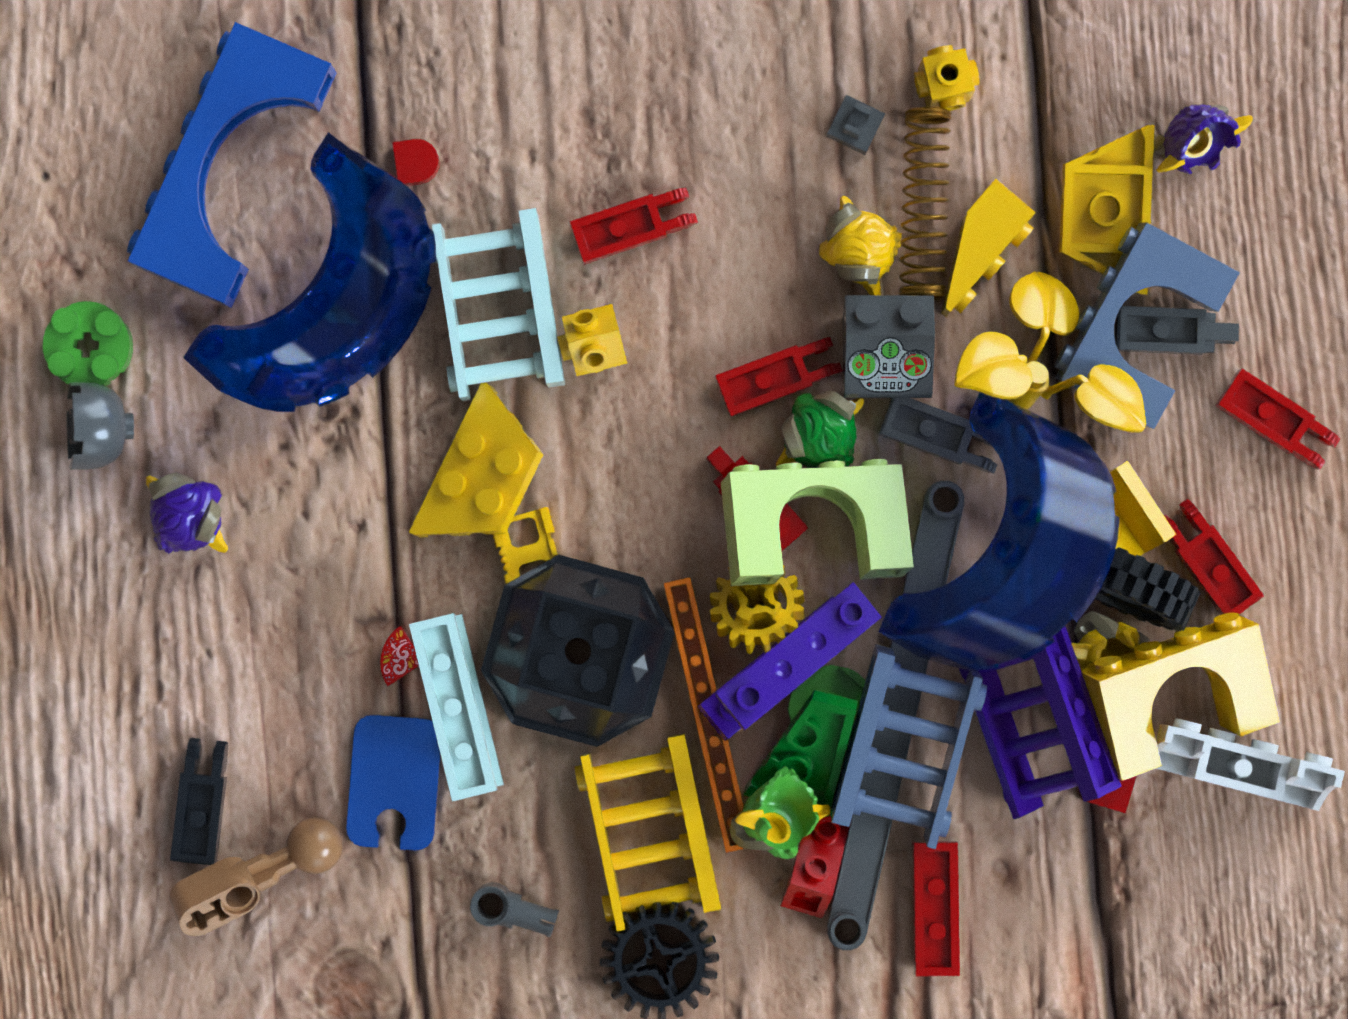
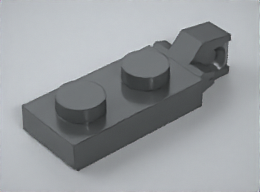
(1171, 330)

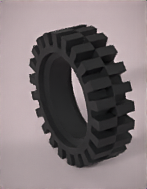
(1148, 591)

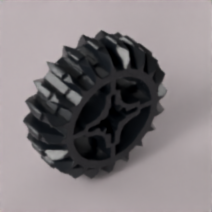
(678, 951)

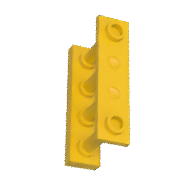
(680, 802)

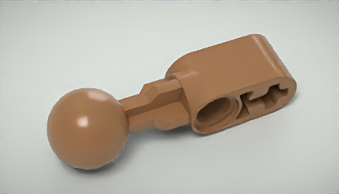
(235, 885)

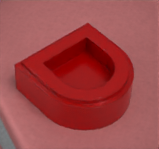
(415, 161)

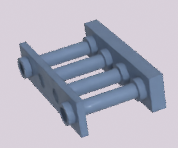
(875, 715)

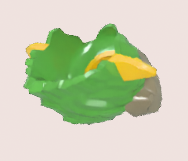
(778, 816)

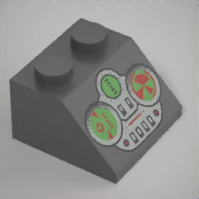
(888, 346)

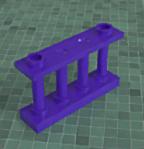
(789, 662)
(1076, 729)

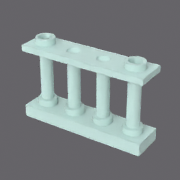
(538, 320)
(456, 706)

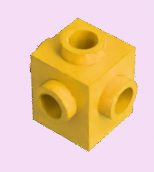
(937, 90)
(592, 340)

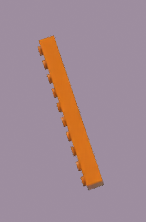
(700, 686)

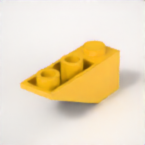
(984, 233)

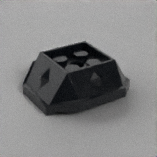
(572, 601)

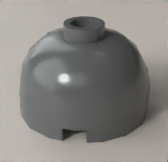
(96, 426)

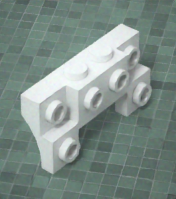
(1246, 768)

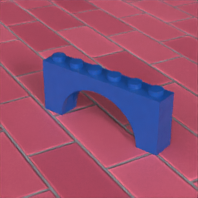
(247, 79)

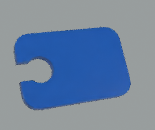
(394, 769)

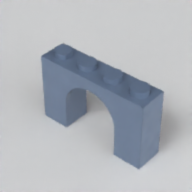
(1147, 260)

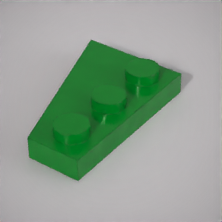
(812, 746)

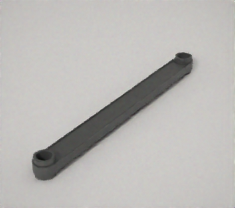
(869, 833)

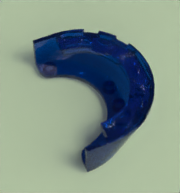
(352, 310)
(1042, 560)

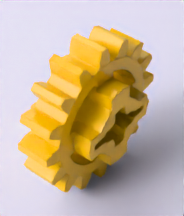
(761, 623)

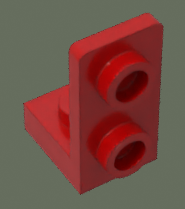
(816, 869)

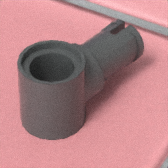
(515, 911)

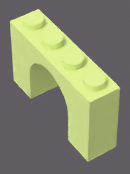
(866, 493)

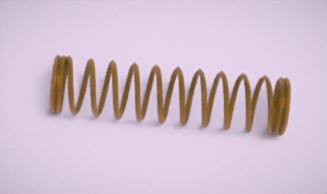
(923, 115)

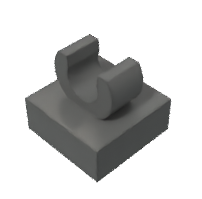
(855, 125)

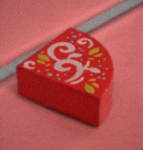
(397, 656)

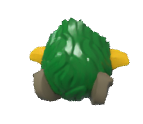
(820, 430)

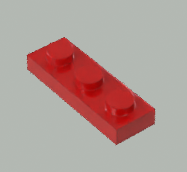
(936, 909)

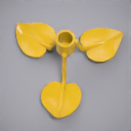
(996, 369)

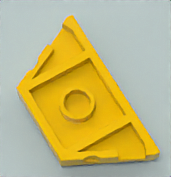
(1106, 196)
(481, 473)

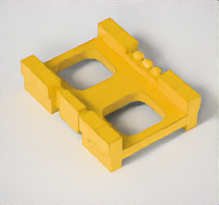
(543, 549)

